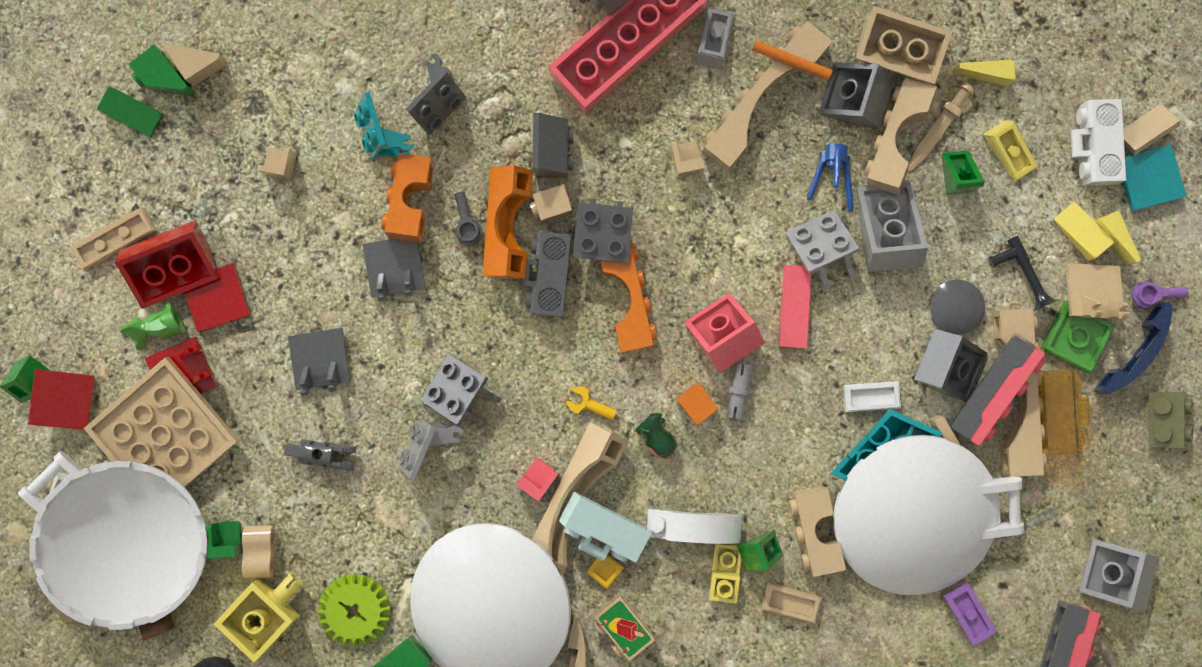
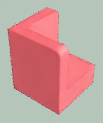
(537, 479)

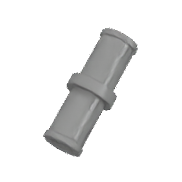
(739, 391)

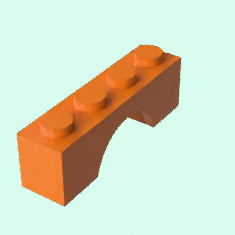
(507, 192)
(634, 330)

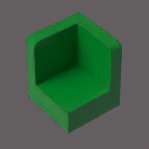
(20, 378)
(224, 539)

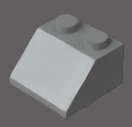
(1119, 575)

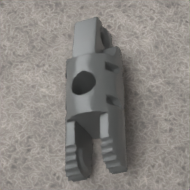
(309, 450)

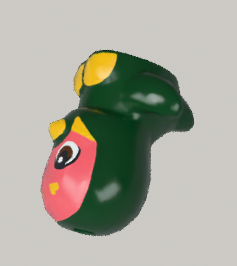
(656, 437)

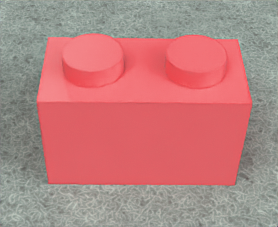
(725, 332)

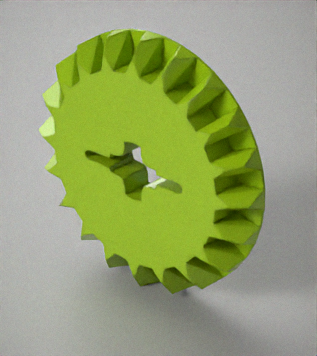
(372, 605)

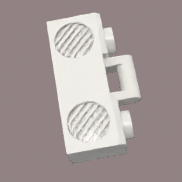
(1103, 142)

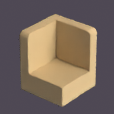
(686, 159)
(279, 163)

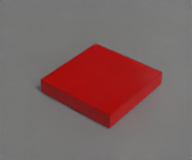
(218, 300)
(60, 399)

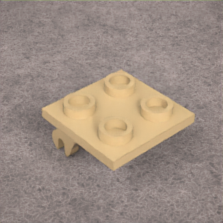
(1095, 291)

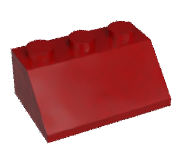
(167, 264)

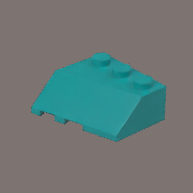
(888, 428)

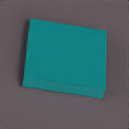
(1152, 178)

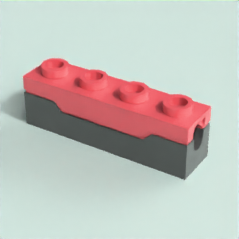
(998, 388)
(1071, 636)

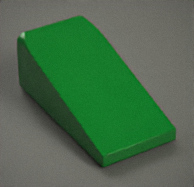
(129, 111)

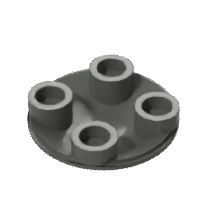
(957, 306)

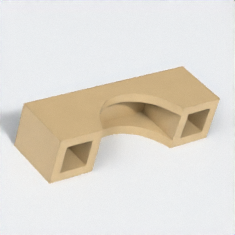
(912, 105)

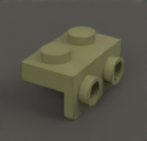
(1170, 419)

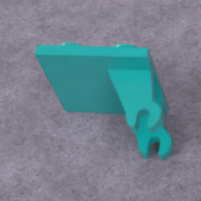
(378, 140)

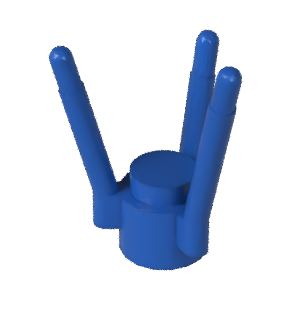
(836, 159)

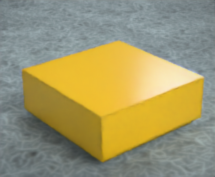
(605, 571)

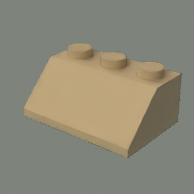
(903, 45)

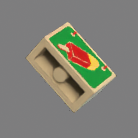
(623, 627)

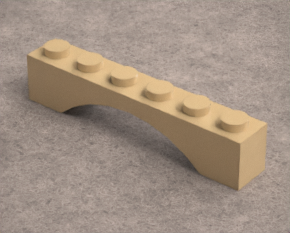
(731, 138)
(1023, 448)
(594, 456)

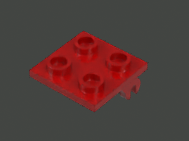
(190, 360)

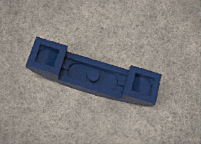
(1158, 325)

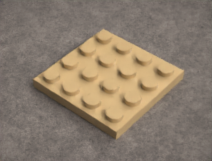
(163, 426)

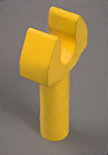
(590, 404)

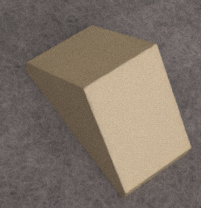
(193, 63)

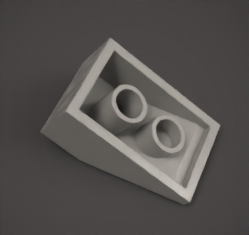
(891, 229)

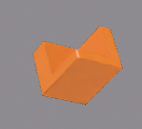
(697, 403)

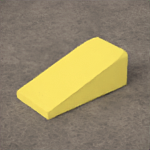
(996, 72)
(1010, 149)
(1117, 229)
(1083, 231)

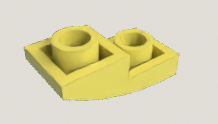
(725, 573)

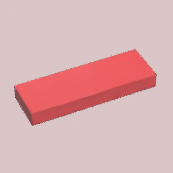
(794, 307)

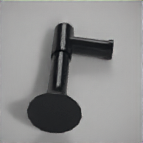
(1018, 252)

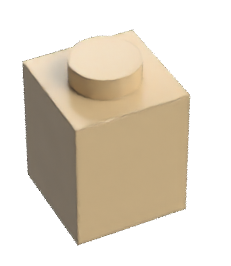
(551, 204)

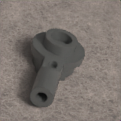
(468, 230)

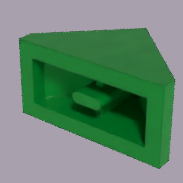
(961, 173)
(761, 552)

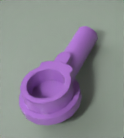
(1147, 294)

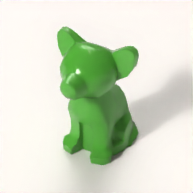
(160, 325)

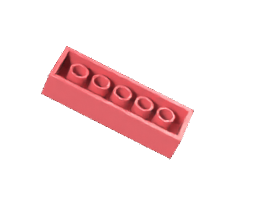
(619, 47)

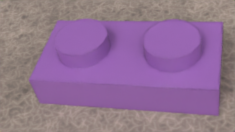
(969, 613)

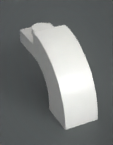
(694, 527)

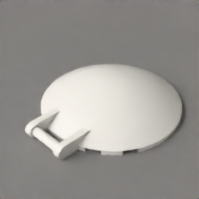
(921, 514)
(115, 542)
(490, 600)

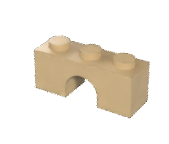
(819, 556)

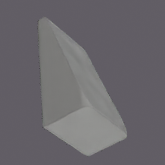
(714, 38)

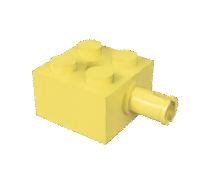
(270, 605)

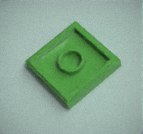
(1077, 339)

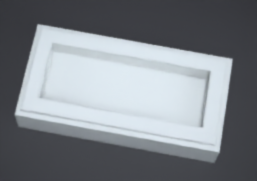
(871, 396)

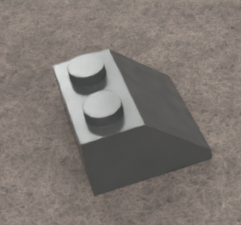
(857, 94)
(550, 146)
(950, 365)

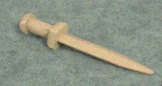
(950, 111)

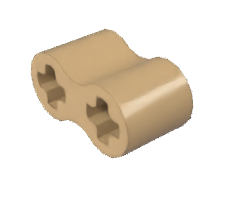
(258, 551)

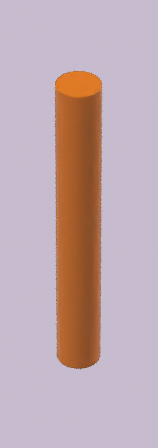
(792, 60)

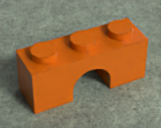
(409, 175)

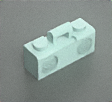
(614, 530)

